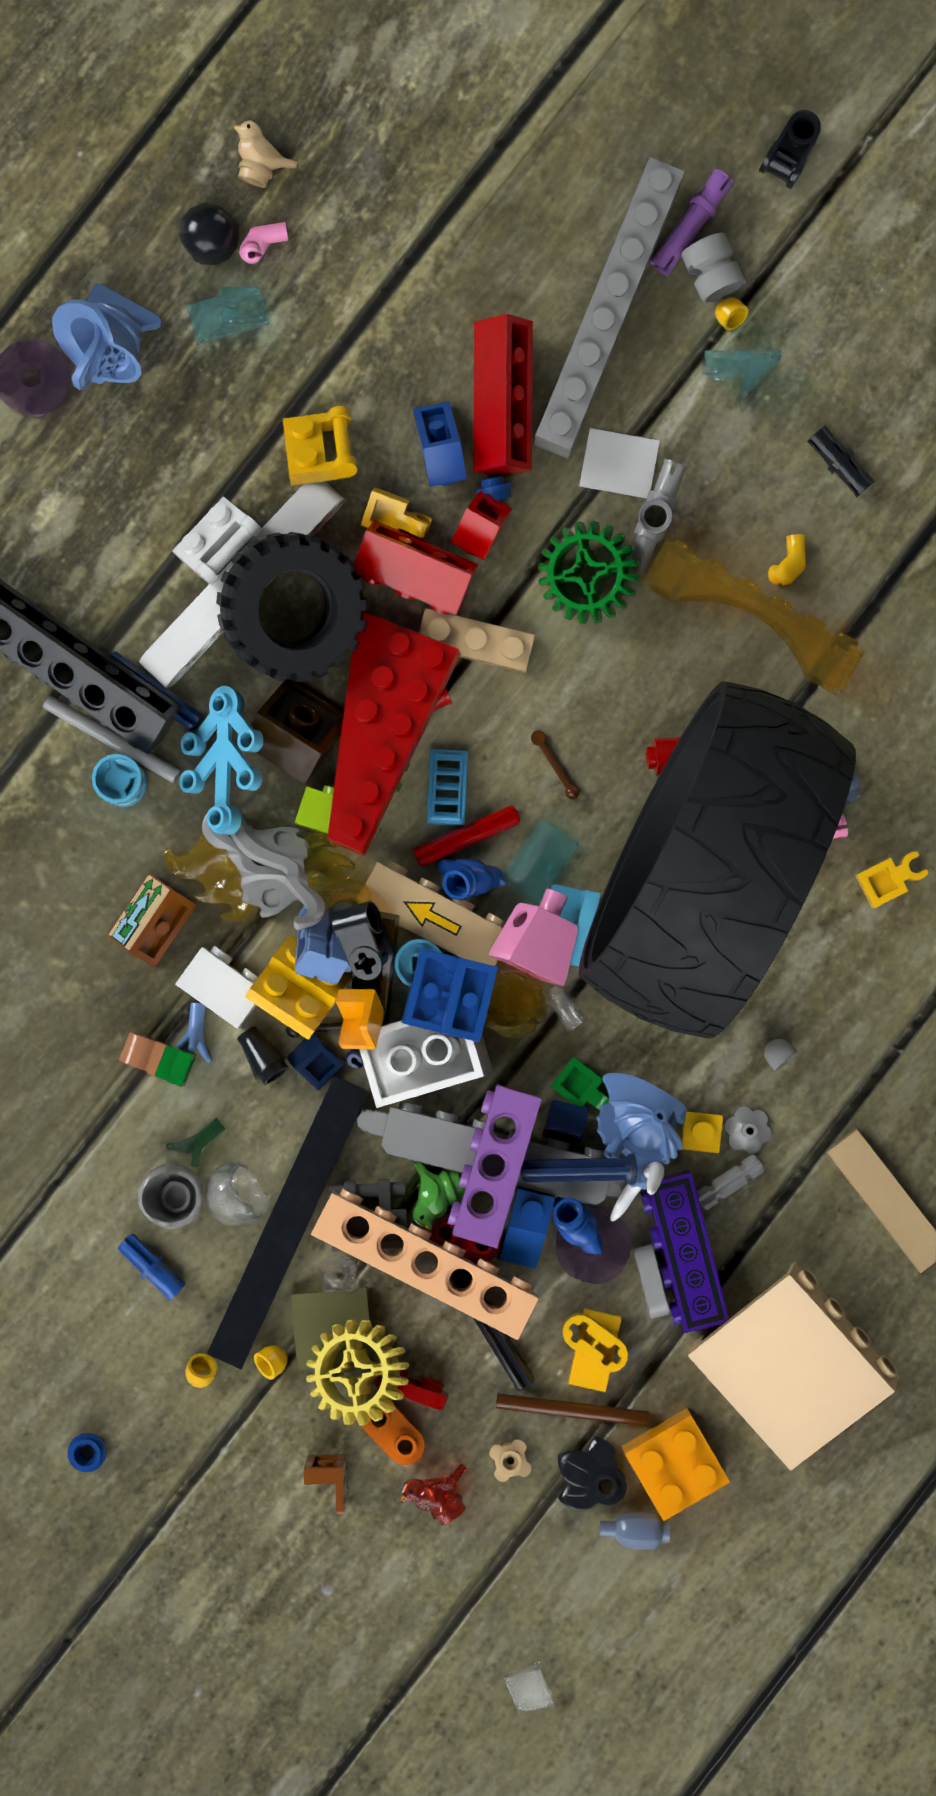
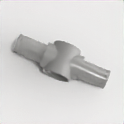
(663, 496)

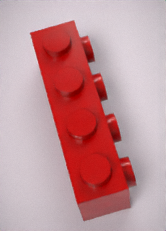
(503, 395)

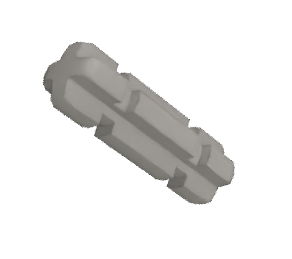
(730, 1182)

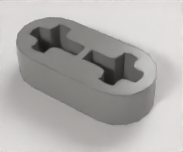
(651, 1281)

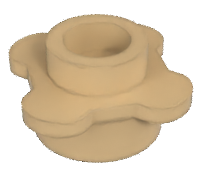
(518, 1467)

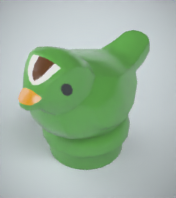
(435, 1195)

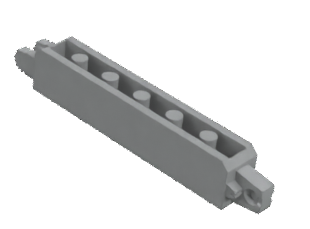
(447, 1143)

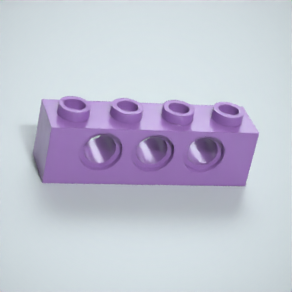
(488, 1225)

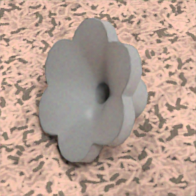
(738, 1125)

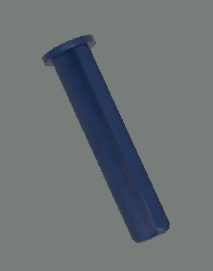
(580, 1170)

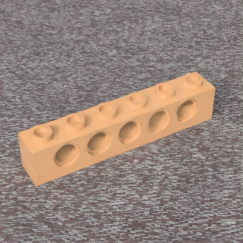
(507, 1317)

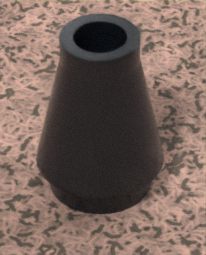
(263, 1057)

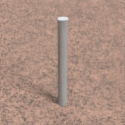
(110, 738)

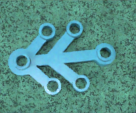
(225, 712)

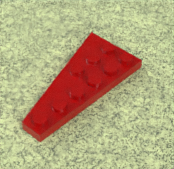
(388, 703)

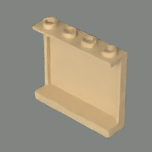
(795, 1367)

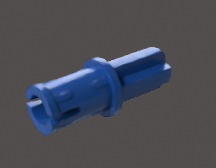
(151, 1266)

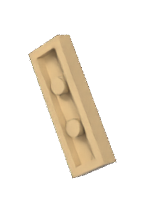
(480, 640)

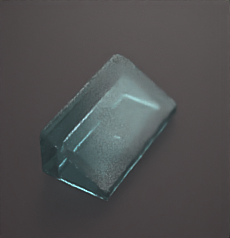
(539, 861)

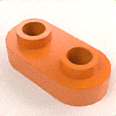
(392, 1431)

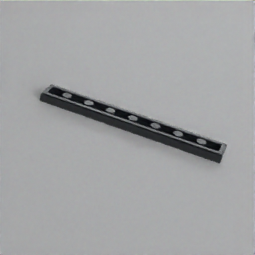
(287, 1222)

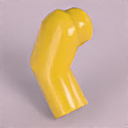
(793, 564)

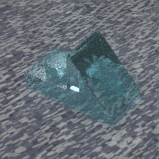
(229, 314)
(751, 367)

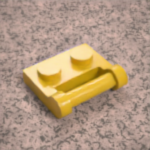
(307, 450)

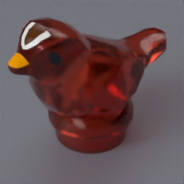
(436, 1495)

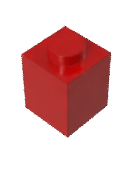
(481, 525)

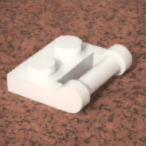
(216, 540)

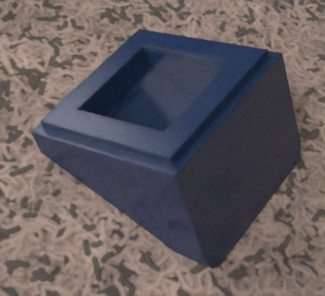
(315, 1061)
(565, 1122)

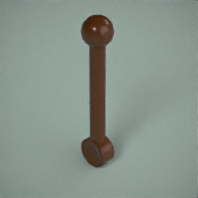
(538, 738)

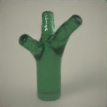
(198, 1141)

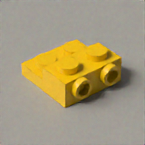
(292, 997)

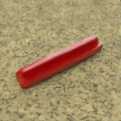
(466, 835)

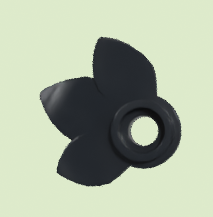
(585, 1474)

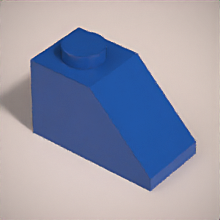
(440, 444)
(526, 1227)

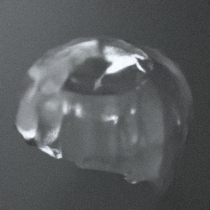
(235, 1195)

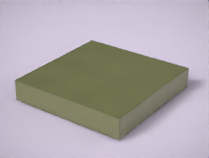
(317, 1313)

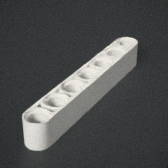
(198, 624)

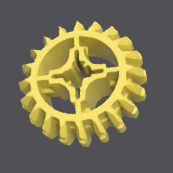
(356, 1357)

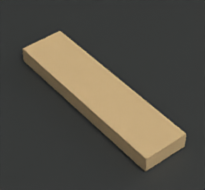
(885, 1199)

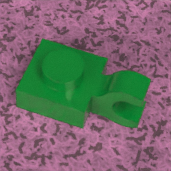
(579, 1085)

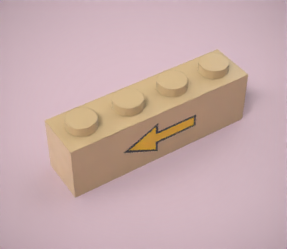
(432, 916)

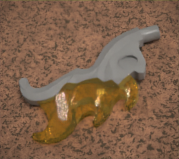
(310, 869)
(231, 877)

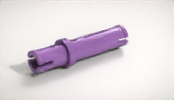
(700, 210)

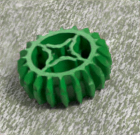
(583, 556)

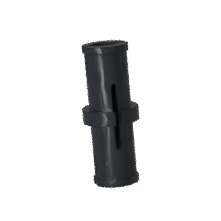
(840, 461)

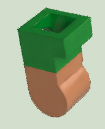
(158, 1058)

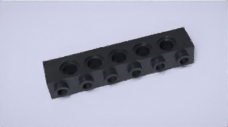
(90, 668)

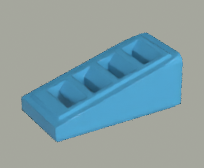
(447, 818)

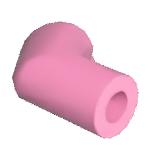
(259, 239)

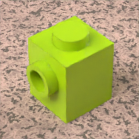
(315, 809)

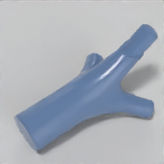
(195, 1032)

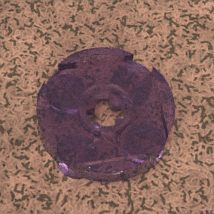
(54, 376)
(602, 1267)

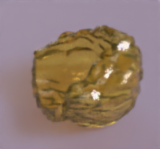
(515, 1004)

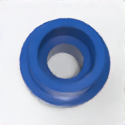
(496, 487)
(76, 1458)

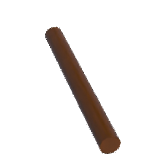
(572, 1409)

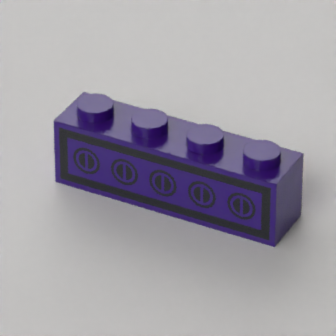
(686, 1253)

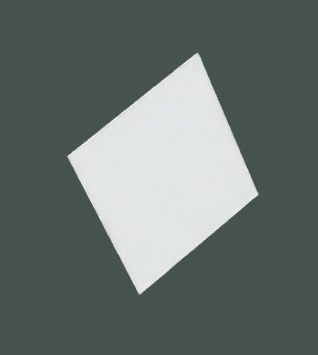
(619, 463)

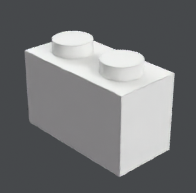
(219, 985)

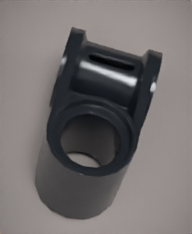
(789, 153)
(363, 937)

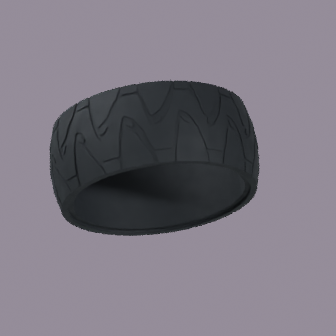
(719, 861)

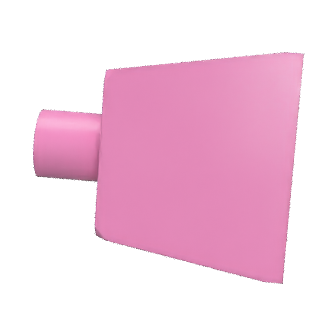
(538, 939)

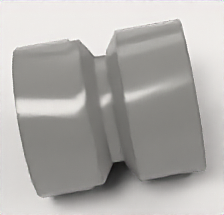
(714, 270)

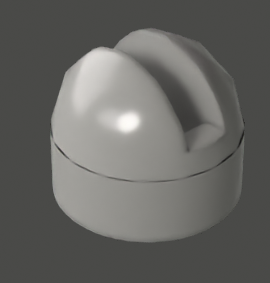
(779, 1053)

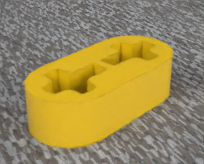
(589, 1349)

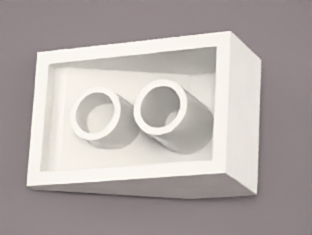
(420, 1061)

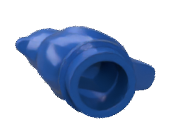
(469, 877)
(577, 1224)

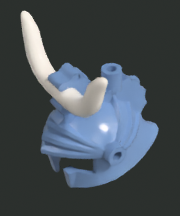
(642, 1124)

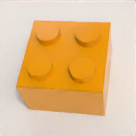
(675, 1464)

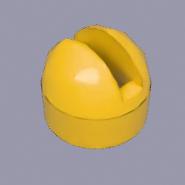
(731, 313)
(271, 1361)
(201, 1370)

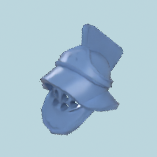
(102, 336)

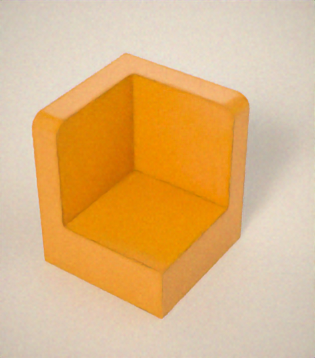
(361, 1018)

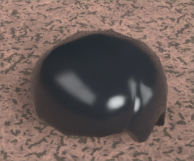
(208, 233)

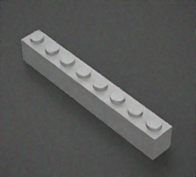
(608, 308)

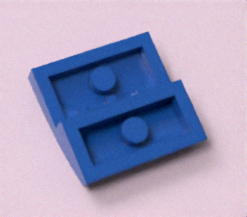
(449, 995)

